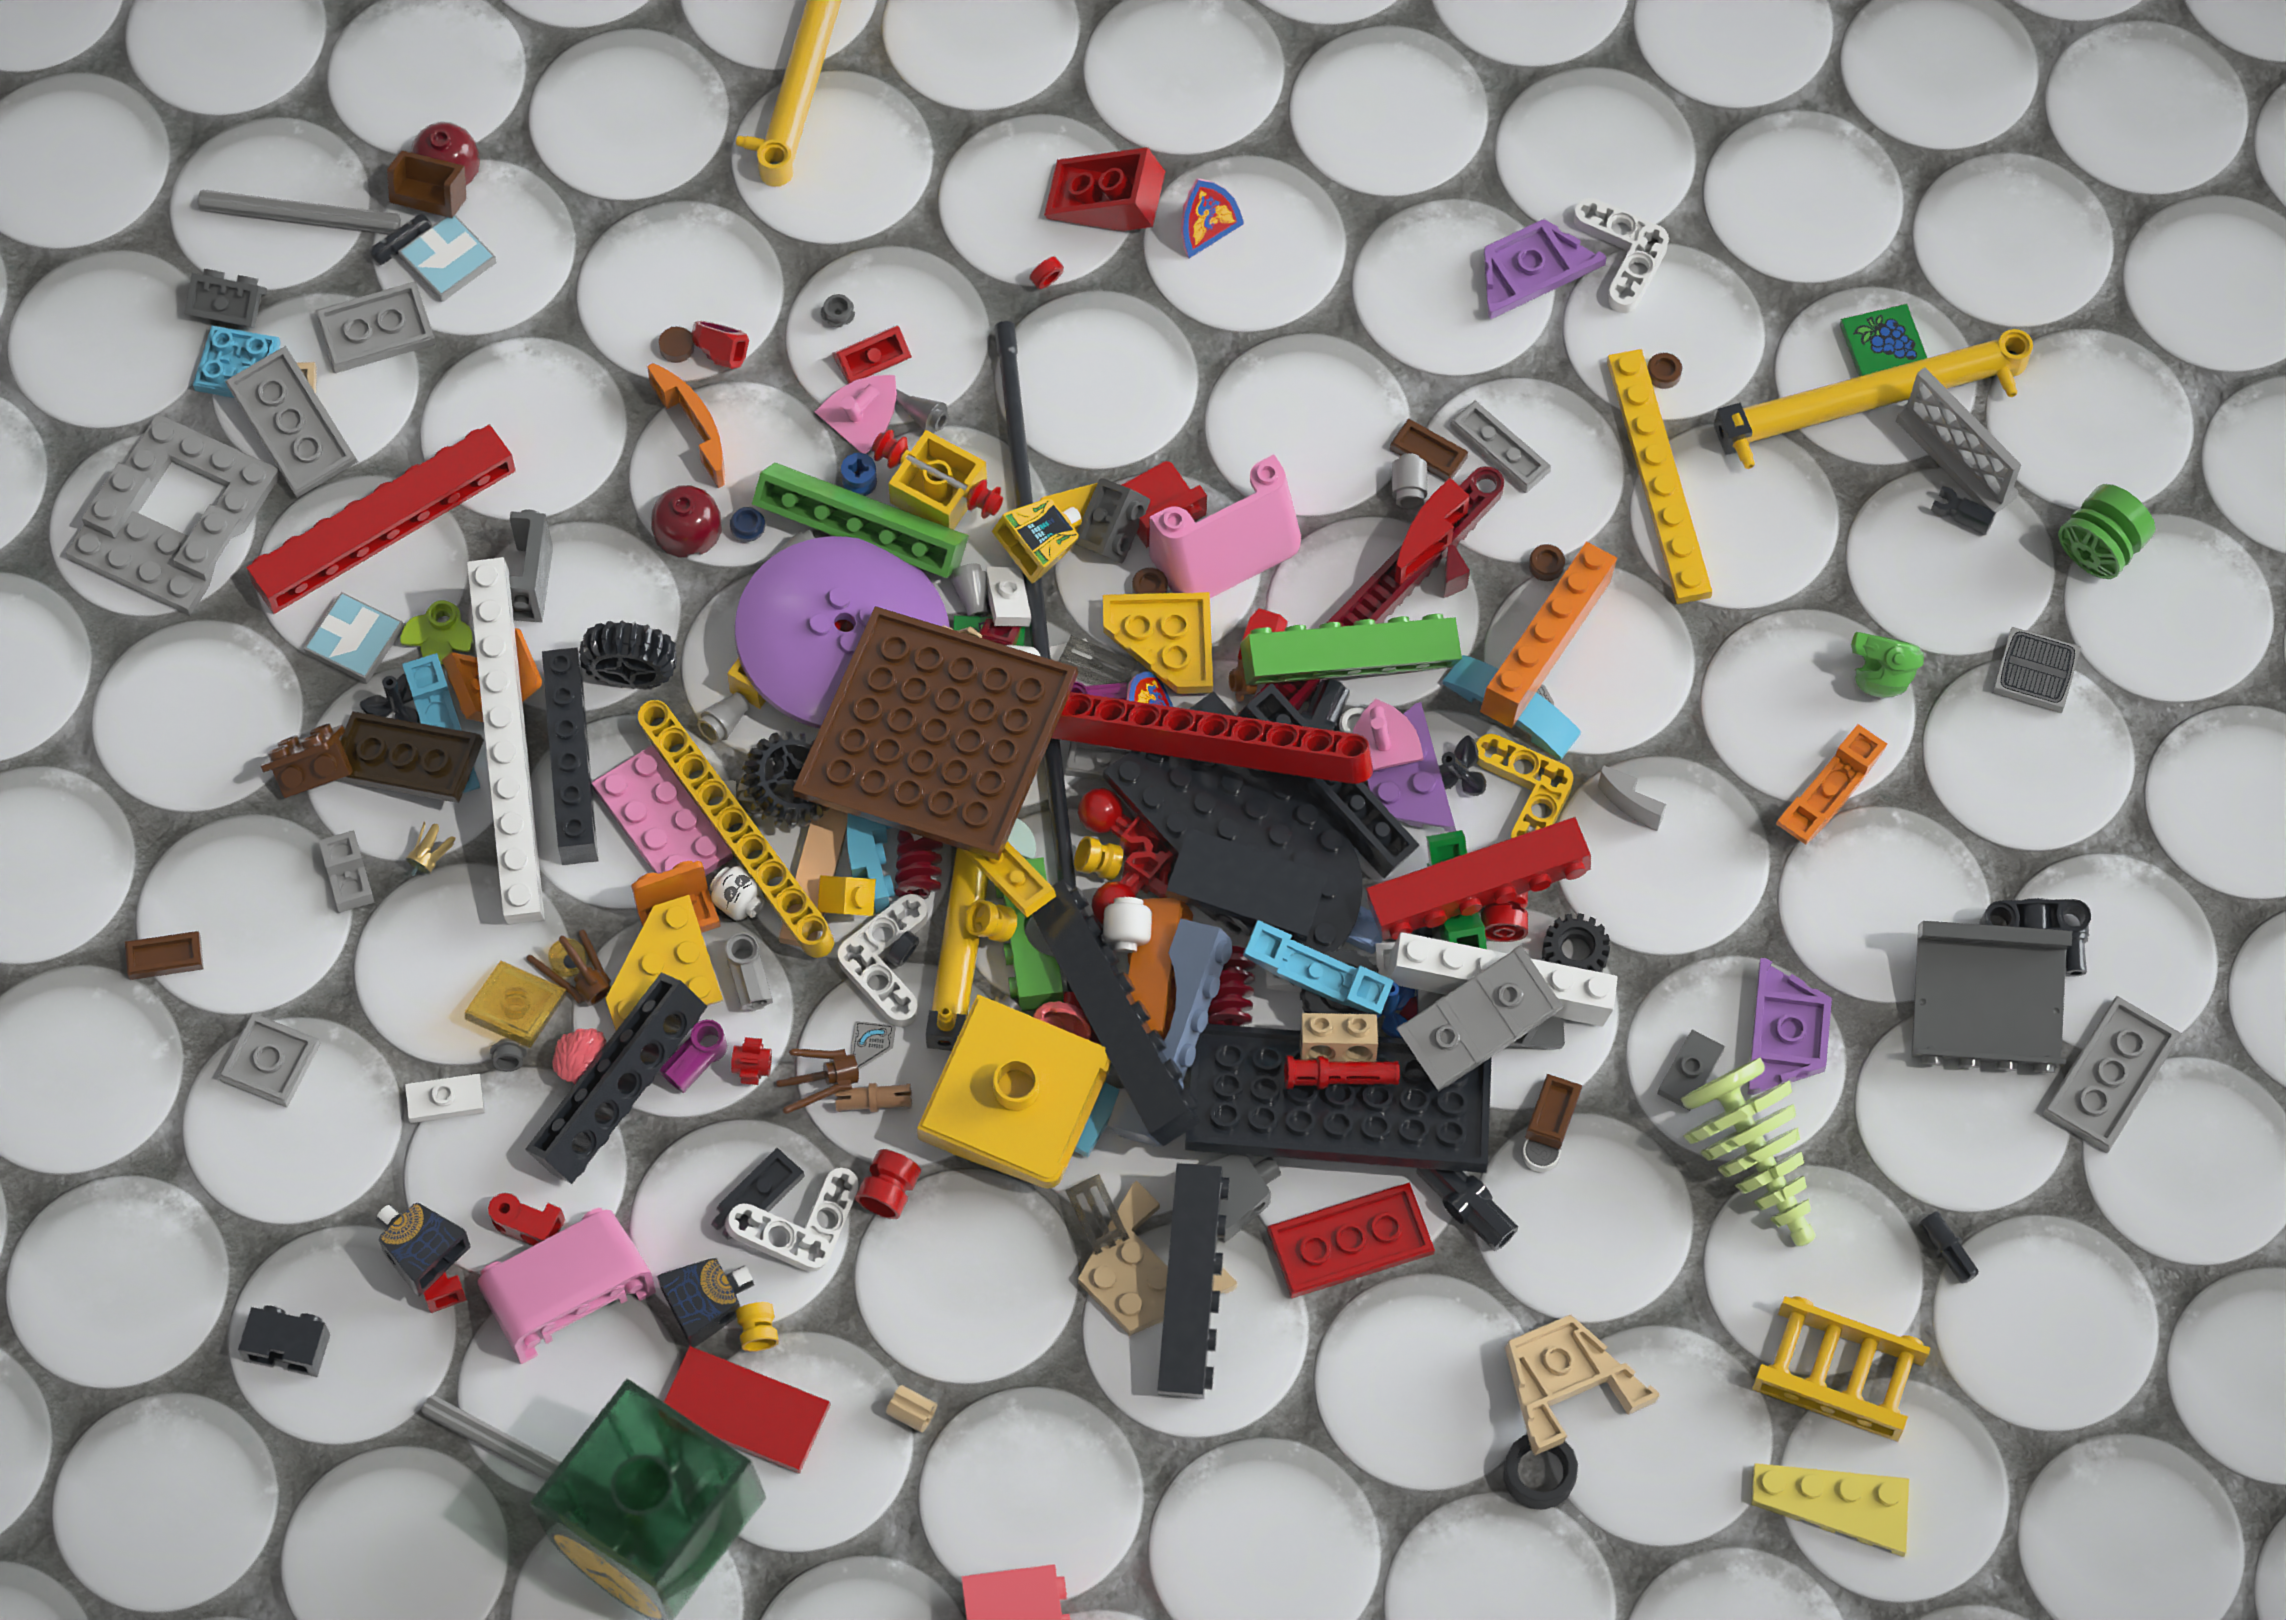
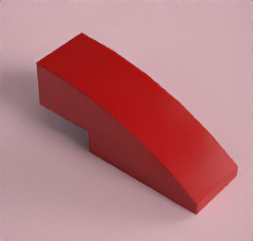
(1431, 529)

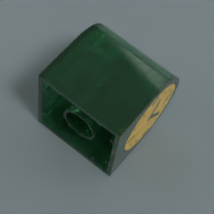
(647, 1503)

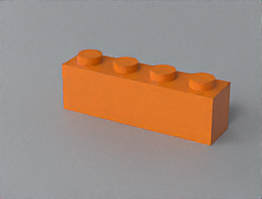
(1151, 964)

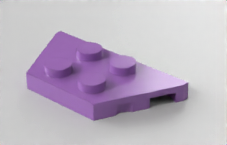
(1533, 265)
(1416, 789)
(1788, 1029)

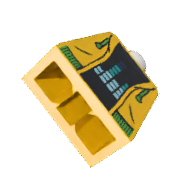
(1038, 535)

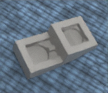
(1621, 792)
(346, 871)

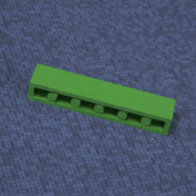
(858, 516)
(1350, 650)

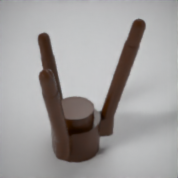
(590, 984)
(840, 1071)

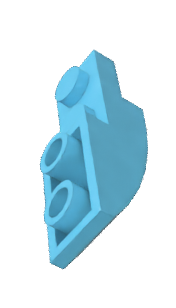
(867, 855)

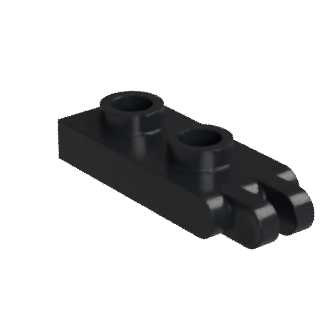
(761, 1188)

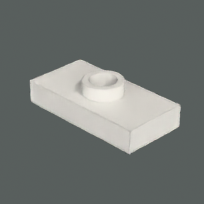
(1007, 596)
(444, 1098)

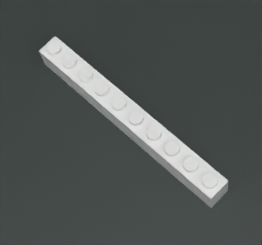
(505, 741)

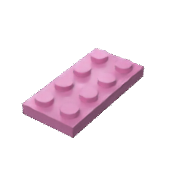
(660, 814)

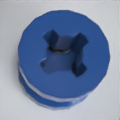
(865, 480)

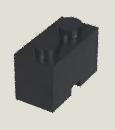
(285, 1338)

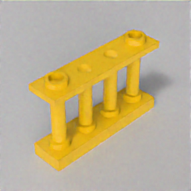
(1849, 1404)

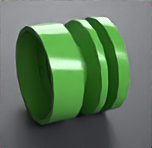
(2107, 531)

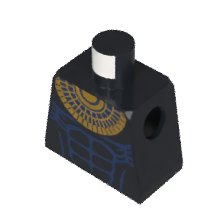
(420, 1244)
(703, 1297)

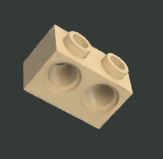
(1339, 1037)

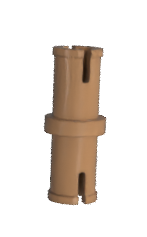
(874, 1097)

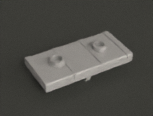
(1480, 1018)

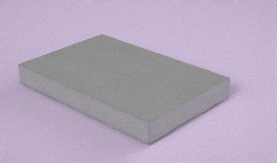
(375, 327)

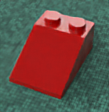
(1107, 190)

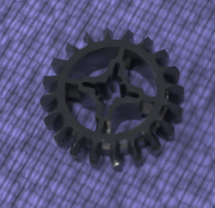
(628, 654)
(764, 792)

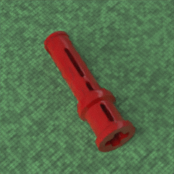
(1321, 1072)

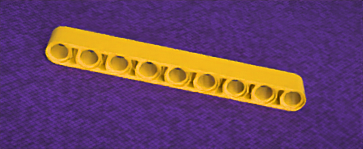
(744, 840)

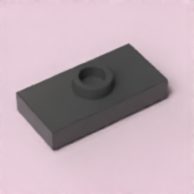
(1690, 1067)

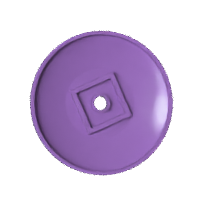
(790, 612)

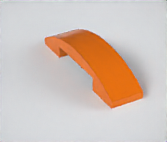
(673, 391)
(1833, 785)

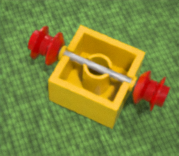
(936, 479)

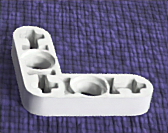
(1634, 242)
(873, 953)
(811, 1233)

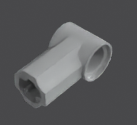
(748, 973)

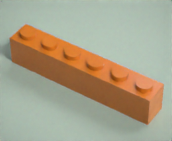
(1548, 635)

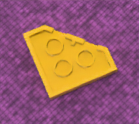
(1165, 635)
(670, 945)

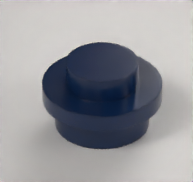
(747, 524)

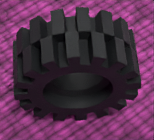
(1582, 930)

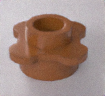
(1238, 684)

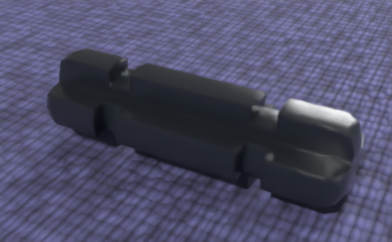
(400, 238)

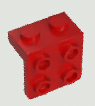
(1166, 489)

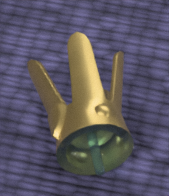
(420, 856)

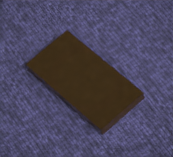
(409, 756)

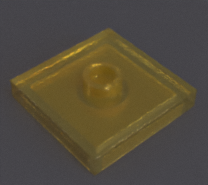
(515, 1004)

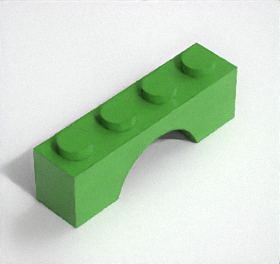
(1035, 973)

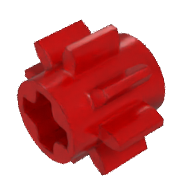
(751, 1061)

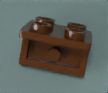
(308, 761)

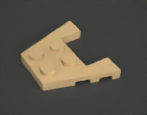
(1129, 1276)
(1559, 1364)

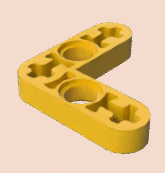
(1541, 790)

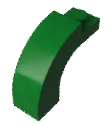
(1458, 929)

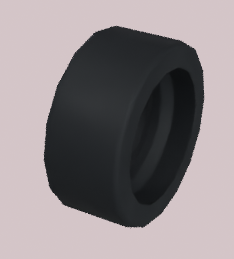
(1538, 1499)

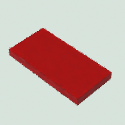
(1350, 1240)
(748, 1409)

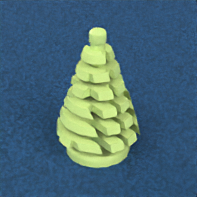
(1759, 1153)

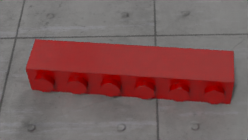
(1479, 879)

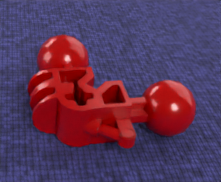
(1147, 857)

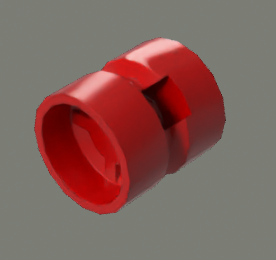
(1506, 921)
(886, 1188)

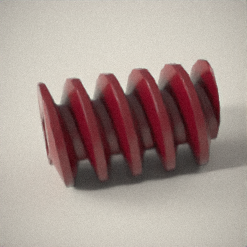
(916, 866)
(1230, 1003)

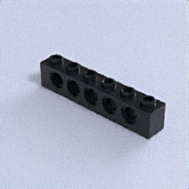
(570, 756)
(1351, 806)
(631, 1055)

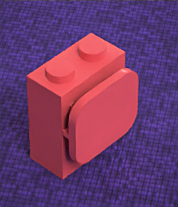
(1015, 1594)

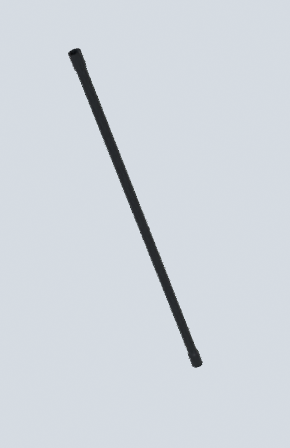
(1007, 351)

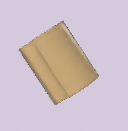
(911, 1408)

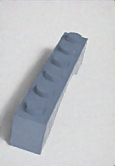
(1198, 960)

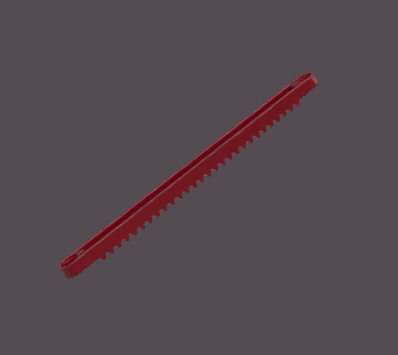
(1383, 594)

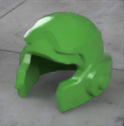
(1888, 664)

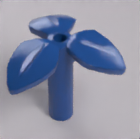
(1395, 1001)

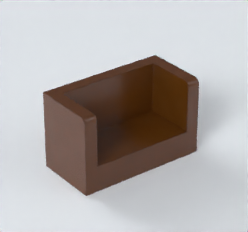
(426, 184)

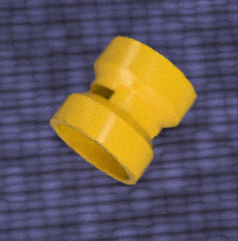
(1098, 858)
(991, 920)
(757, 1326)

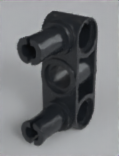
(2048, 914)

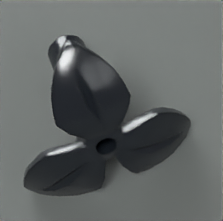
(397, 695)
(1457, 767)

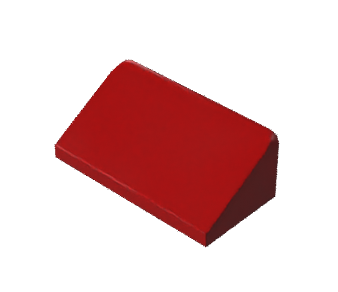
(872, 354)

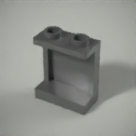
(530, 589)

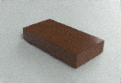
(1440, 454)
(164, 955)
(1553, 1111)

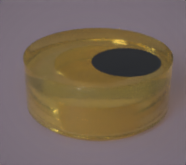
(561, 962)

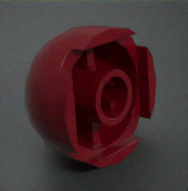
(449, 143)
(686, 521)

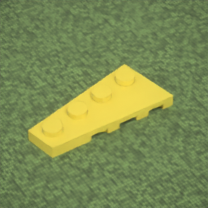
(1844, 1502)

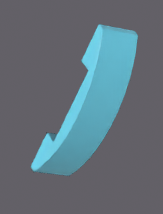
(433, 699)
(1541, 719)
(1316, 971)

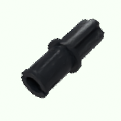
(1949, 1247)

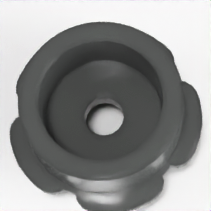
(838, 303)
(507, 1055)

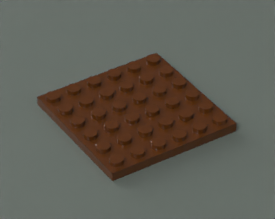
(936, 732)

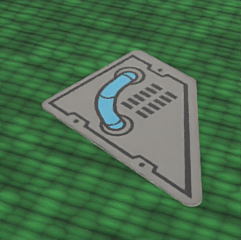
(871, 1041)

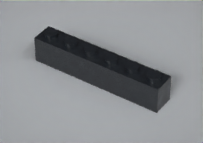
(1190, 1281)

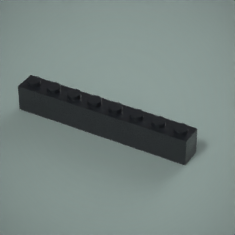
(1116, 1016)

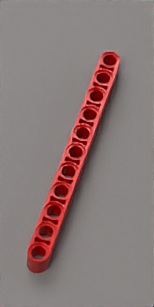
(1215, 738)

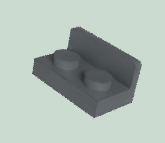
(224, 299)
(1111, 520)

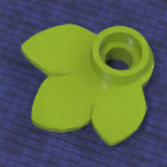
(436, 636)

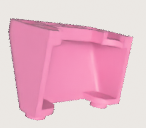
(1230, 542)
(564, 1280)

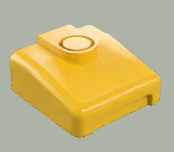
(1015, 1094)

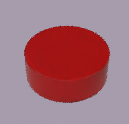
(1046, 272)

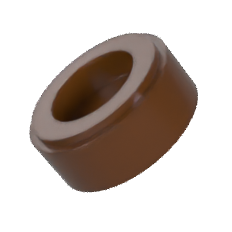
(676, 344)
(1664, 370)
(1546, 562)
(1149, 581)

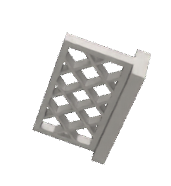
(1957, 454)

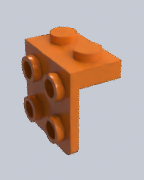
(464, 678)
(681, 880)

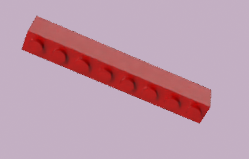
(381, 518)

